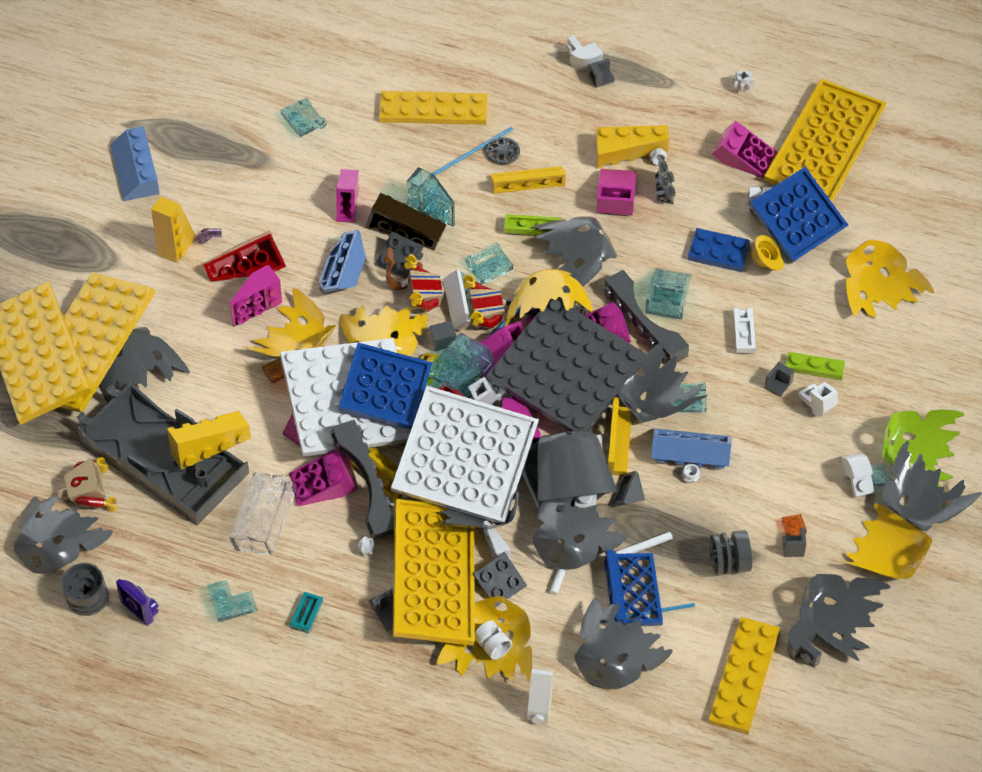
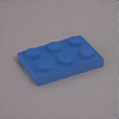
(719, 250)

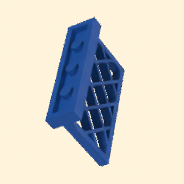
(616, 587)

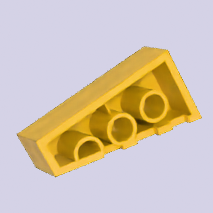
(629, 142)
(171, 229)

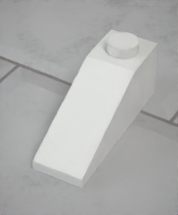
(540, 696)

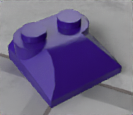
(137, 601)

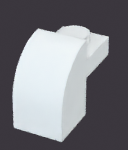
(583, 56)
(487, 392)
(819, 398)
(859, 470)

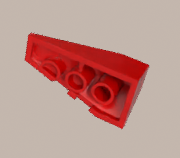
(246, 259)

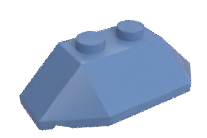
(343, 263)

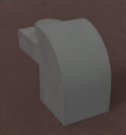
(800, 643)

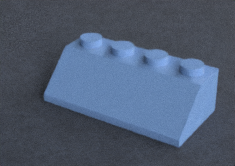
(134, 164)
(691, 447)

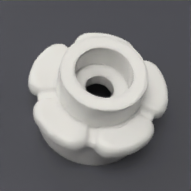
(654, 155)
(690, 469)
(366, 546)

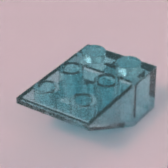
(430, 197)
(668, 293)
(461, 362)

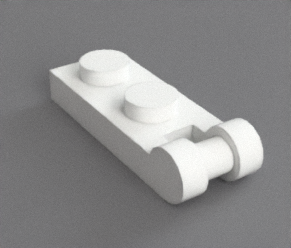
(744, 330)

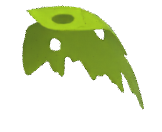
(929, 438)

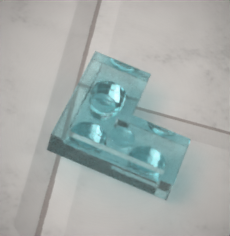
(230, 606)

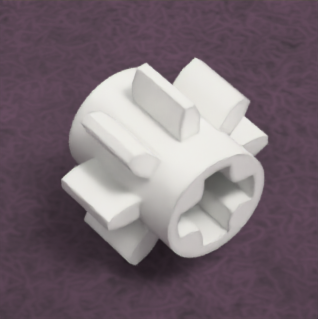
(742, 81)

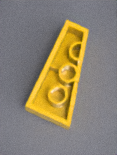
(207, 438)

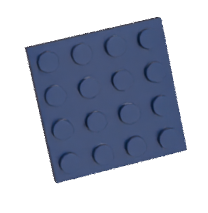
(798, 214)
(385, 386)

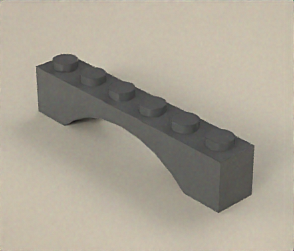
(621, 290)
(350, 443)

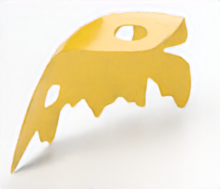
(875, 284)
(545, 286)
(382, 326)
(295, 334)
(516, 621)

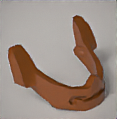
(391, 282)

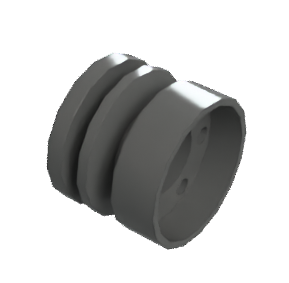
(733, 552)
(85, 579)

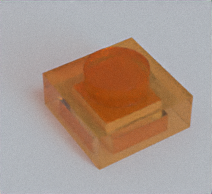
(274, 371)
(793, 524)

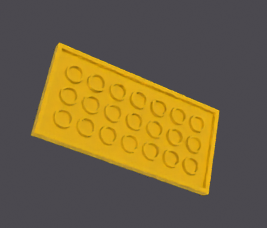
(827, 136)
(101, 324)
(38, 354)
(432, 575)

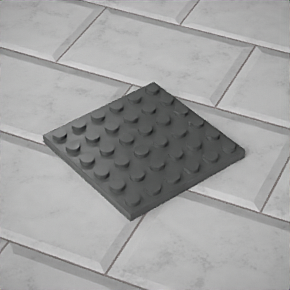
(567, 367)

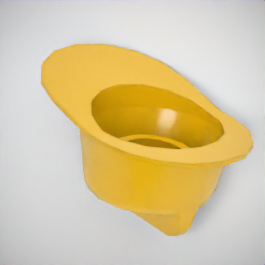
(767, 253)

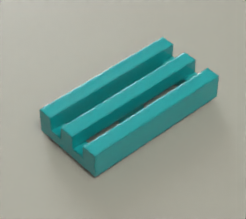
(300, 626)

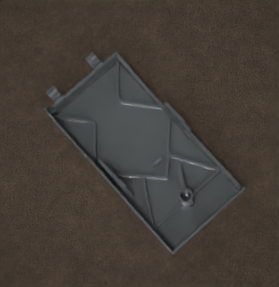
(135, 441)

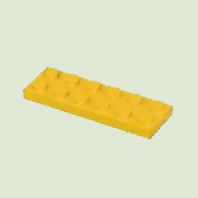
(433, 107)
(744, 675)

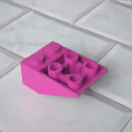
(744, 150)
(616, 191)
(256, 296)
(612, 319)
(501, 341)
(324, 479)

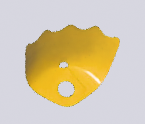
(890, 546)

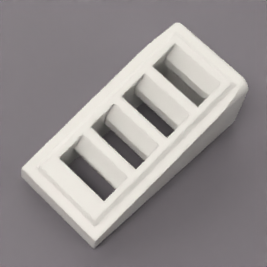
(495, 542)

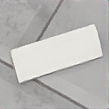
(456, 300)

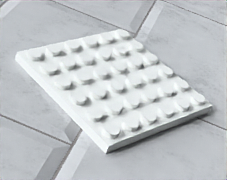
(315, 390)
(465, 455)

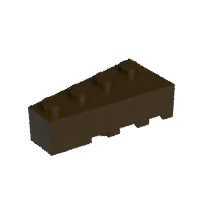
(398, 217)

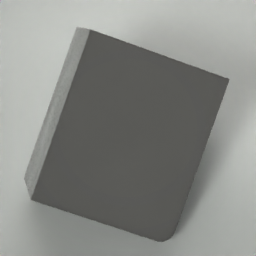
(600, 73)
(442, 335)
(779, 379)
(795, 545)

